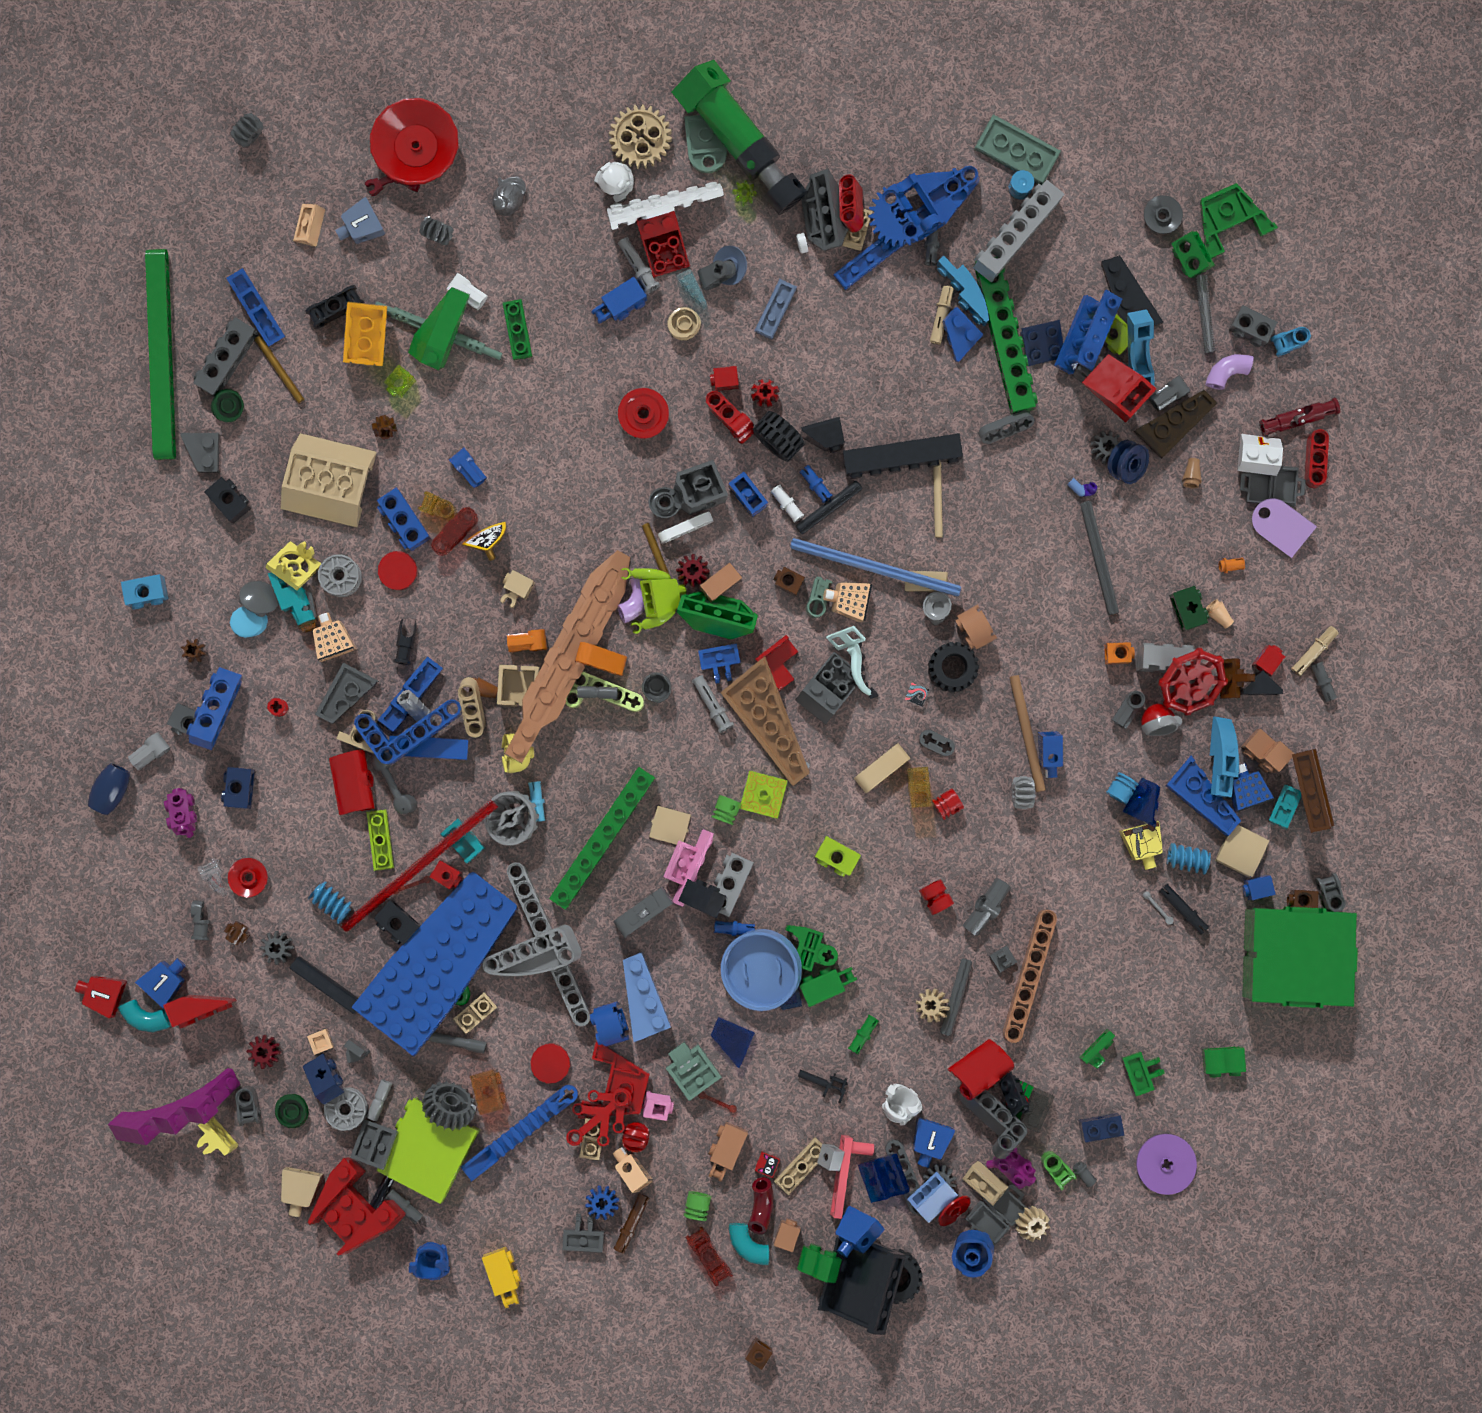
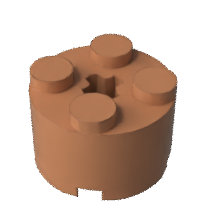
(976, 627)

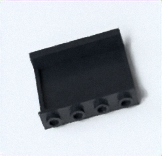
(864, 1287)

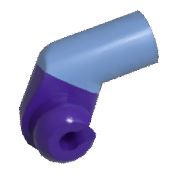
(1082, 490)

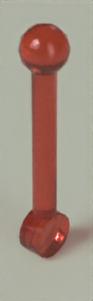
(426, 879)
(732, 1108)

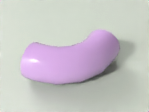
(1227, 367)
(634, 605)

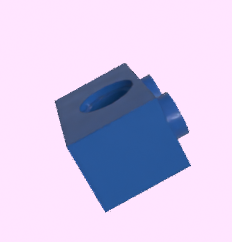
(748, 494)

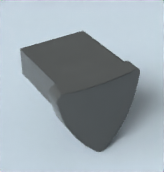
(355, 1050)

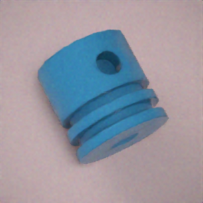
(1021, 184)
(1122, 788)

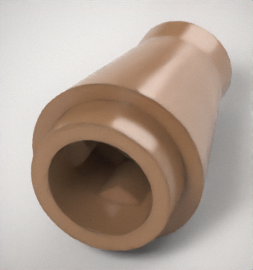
(1192, 474)

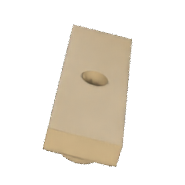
(792, 1175)

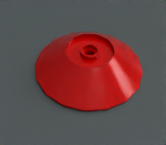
(411, 123)

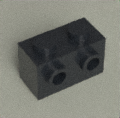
(702, 898)

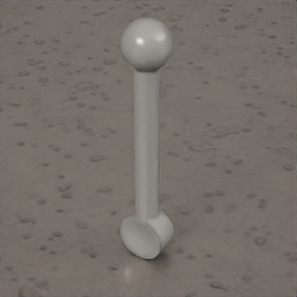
(1169, 920)

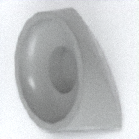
(937, 607)

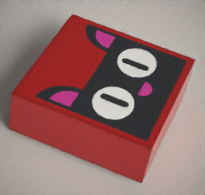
(767, 1164)

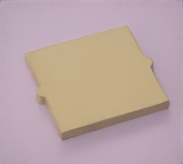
(669, 825)

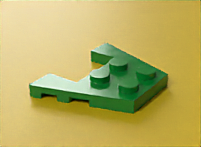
(1228, 209)

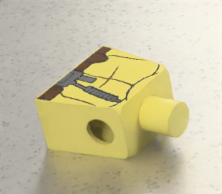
(1143, 843)

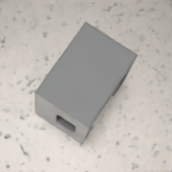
(835, 1157)

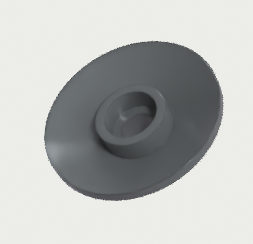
(1163, 205)

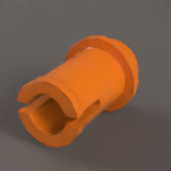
(1231, 565)

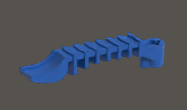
(518, 1133)

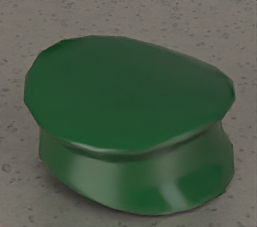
(227, 405)
(291, 1110)

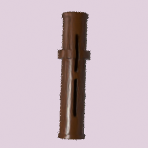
(632, 1221)

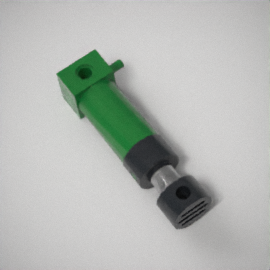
(707, 94)

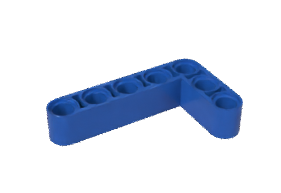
(409, 734)

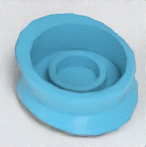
(247, 623)

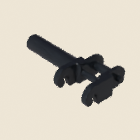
(824, 1083)

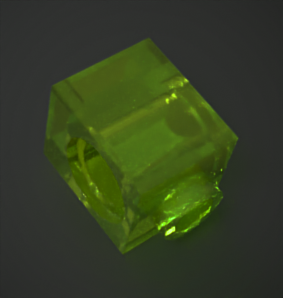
(399, 373)

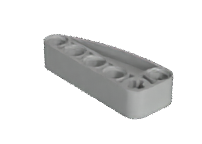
(540, 957)

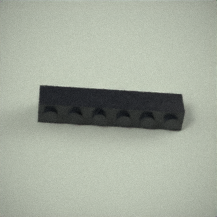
(902, 455)

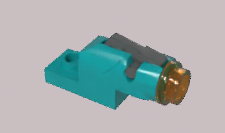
(298, 601)

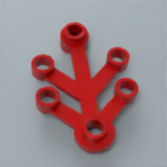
(602, 1115)

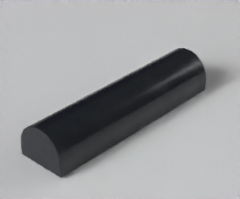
(324, 983)

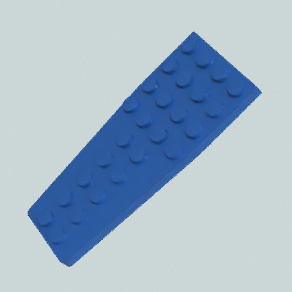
(436, 964)

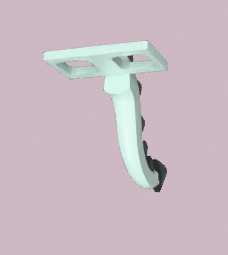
(857, 657)

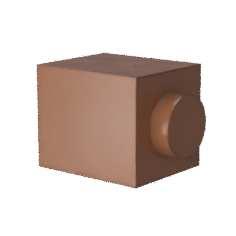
(787, 1235)

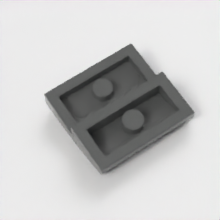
(374, 1144)

